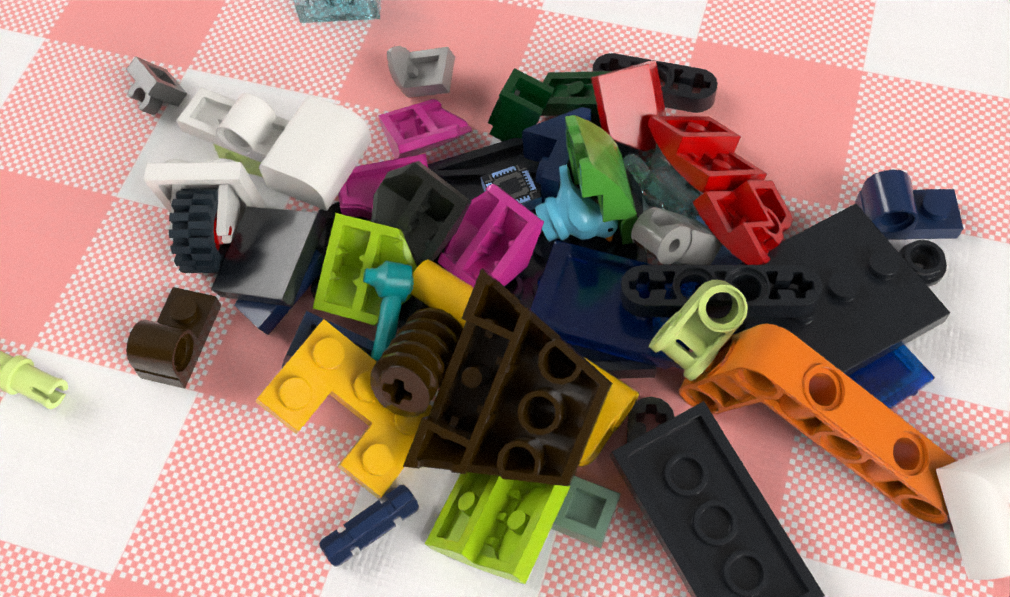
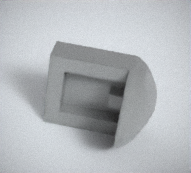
(421, 71)

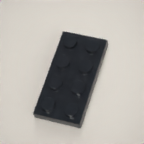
(710, 512)

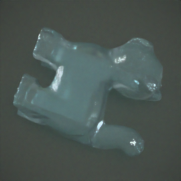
(662, 184)

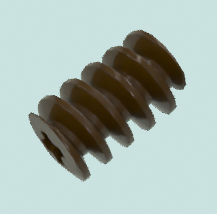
(416, 362)

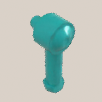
(393, 284)

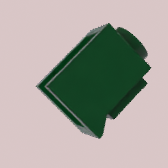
(518, 105)

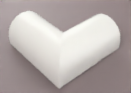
(979, 510)

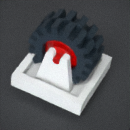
(203, 208)

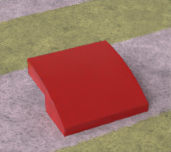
(703, 152)

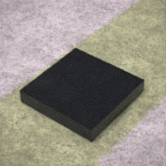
(269, 255)

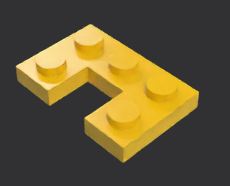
(339, 368)

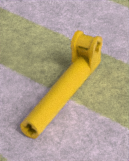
(447, 292)

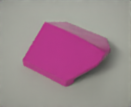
(421, 128)
(492, 236)

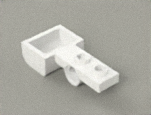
(297, 157)

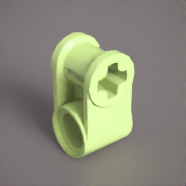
(698, 330)

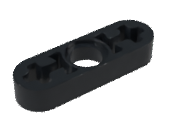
(670, 73)

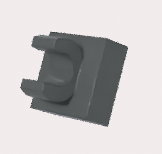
(153, 86)

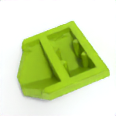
(350, 250)

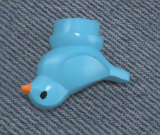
(573, 214)

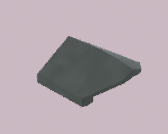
(420, 206)

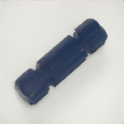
(369, 525)

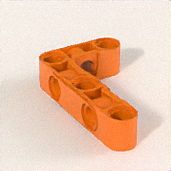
(828, 408)

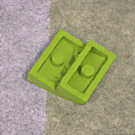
(496, 523)

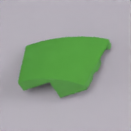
(601, 172)

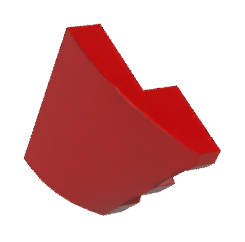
(746, 219)

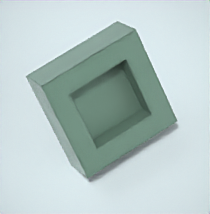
(587, 512)

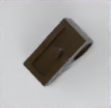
(171, 346)

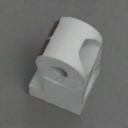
(675, 238)

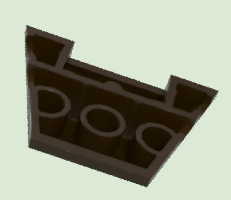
(511, 397)

